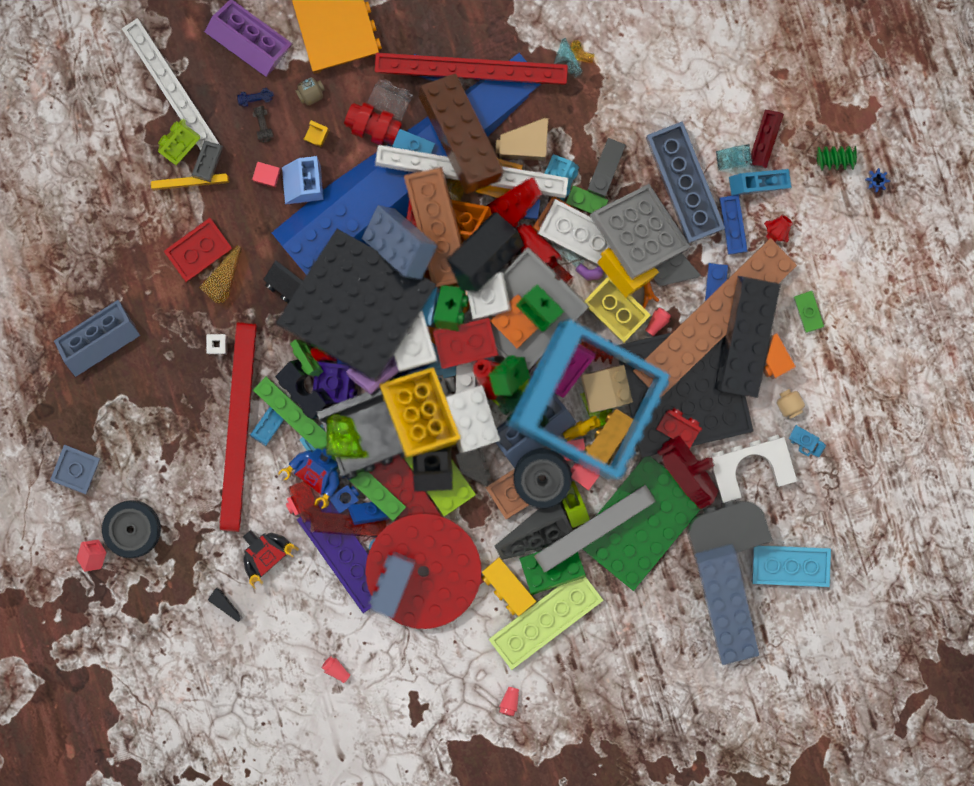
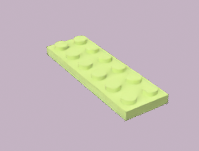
(545, 621)

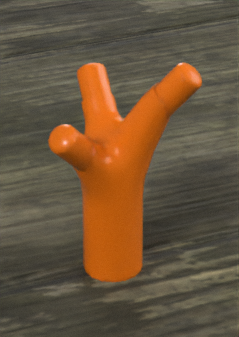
(648, 294)

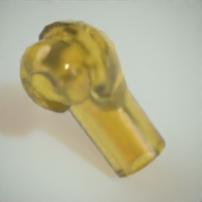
(579, 52)

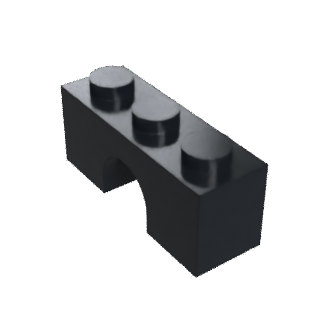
(292, 379)

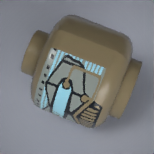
(310, 91)

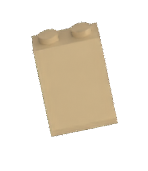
(525, 142)

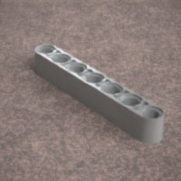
(594, 528)

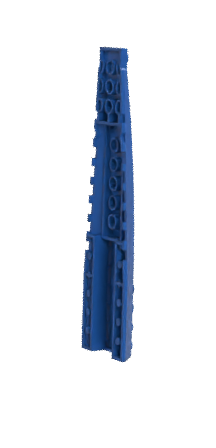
(355, 195)

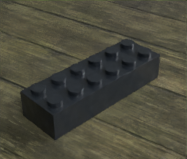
(747, 336)

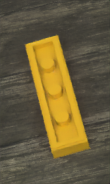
(188, 182)

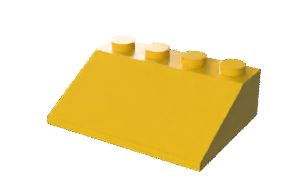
(420, 412)

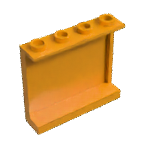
(336, 31)

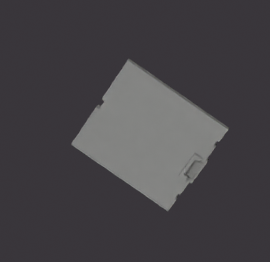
(521, 278)

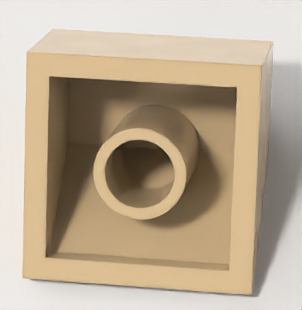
(606, 388)

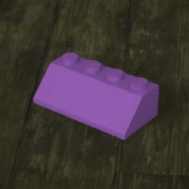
(248, 37)

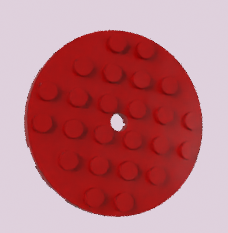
(451, 563)

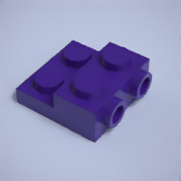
(335, 382)

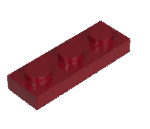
(766, 138)

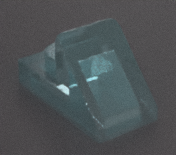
(566, 54)
(734, 157)

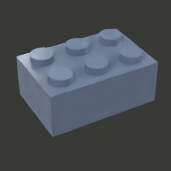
(391, 584)

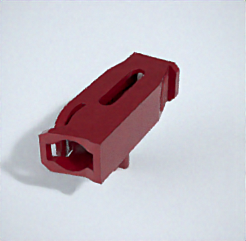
(689, 472)

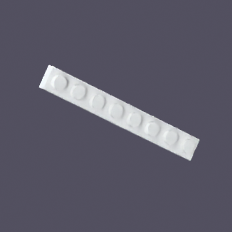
(167, 81)

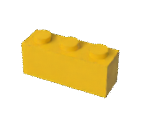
(508, 587)

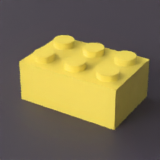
(616, 312)

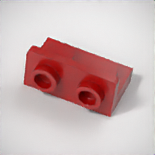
(674, 425)

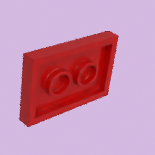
(198, 250)
(469, 344)

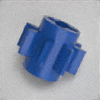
(880, 176)

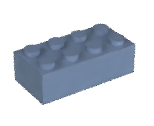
(399, 242)

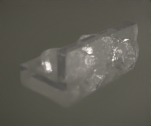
(390, 98)

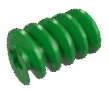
(836, 157)

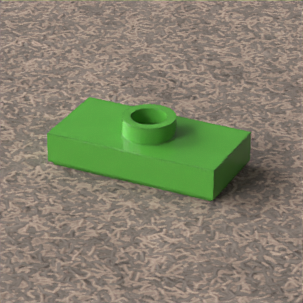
(808, 311)

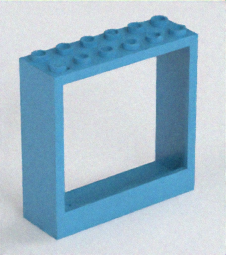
(546, 379)

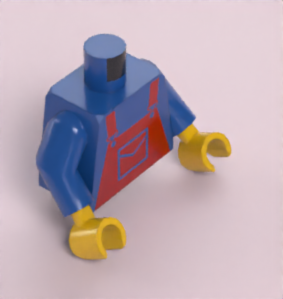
(317, 471)

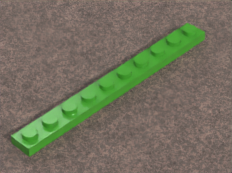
(317, 438)

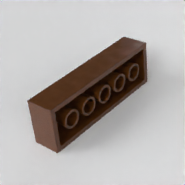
(460, 133)

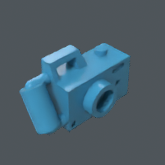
(807, 441)

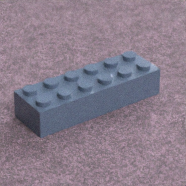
(685, 182)
(727, 604)

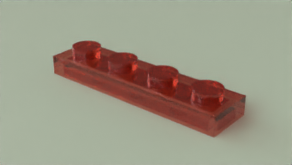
(343, 525)

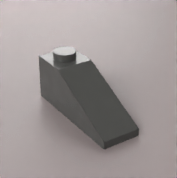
(606, 167)

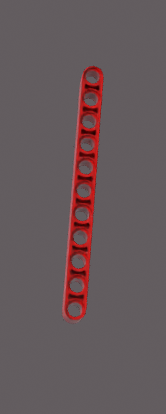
(238, 427)

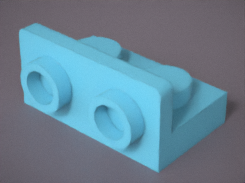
(564, 168)

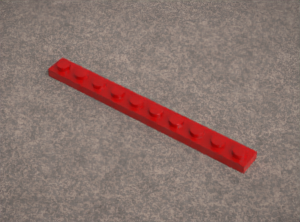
(471, 68)

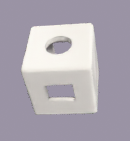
(210, 349)

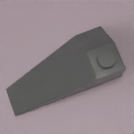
(537, 531)

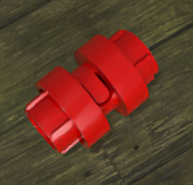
(365, 121)

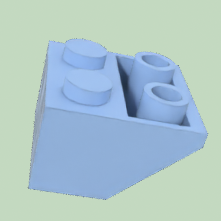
(302, 180)

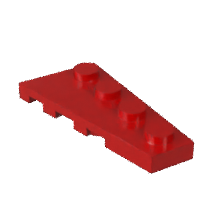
(517, 201)

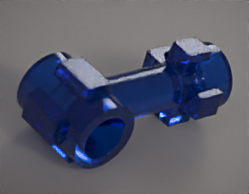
(265, 95)

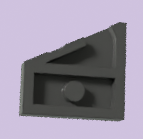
(675, 271)

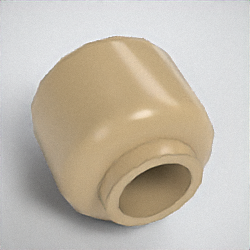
(790, 403)

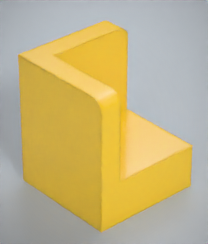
(316, 134)

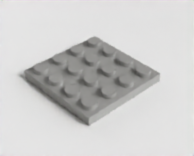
(640, 231)

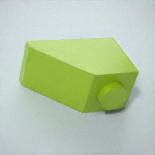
(575, 507)

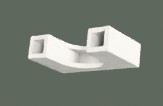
(773, 450)

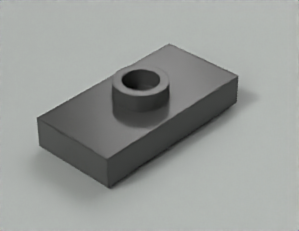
(207, 161)

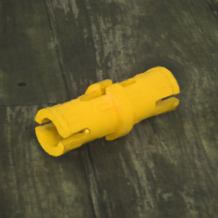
(581, 428)

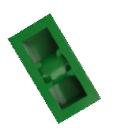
(450, 308)
(540, 308)
(509, 375)

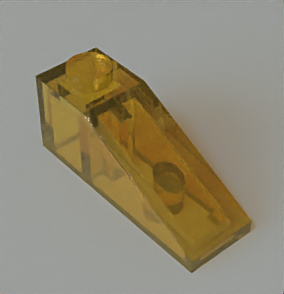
(221, 279)

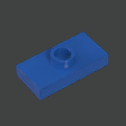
(366, 513)

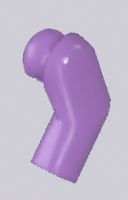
(589, 275)

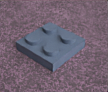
(75, 469)

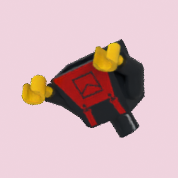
(264, 554)

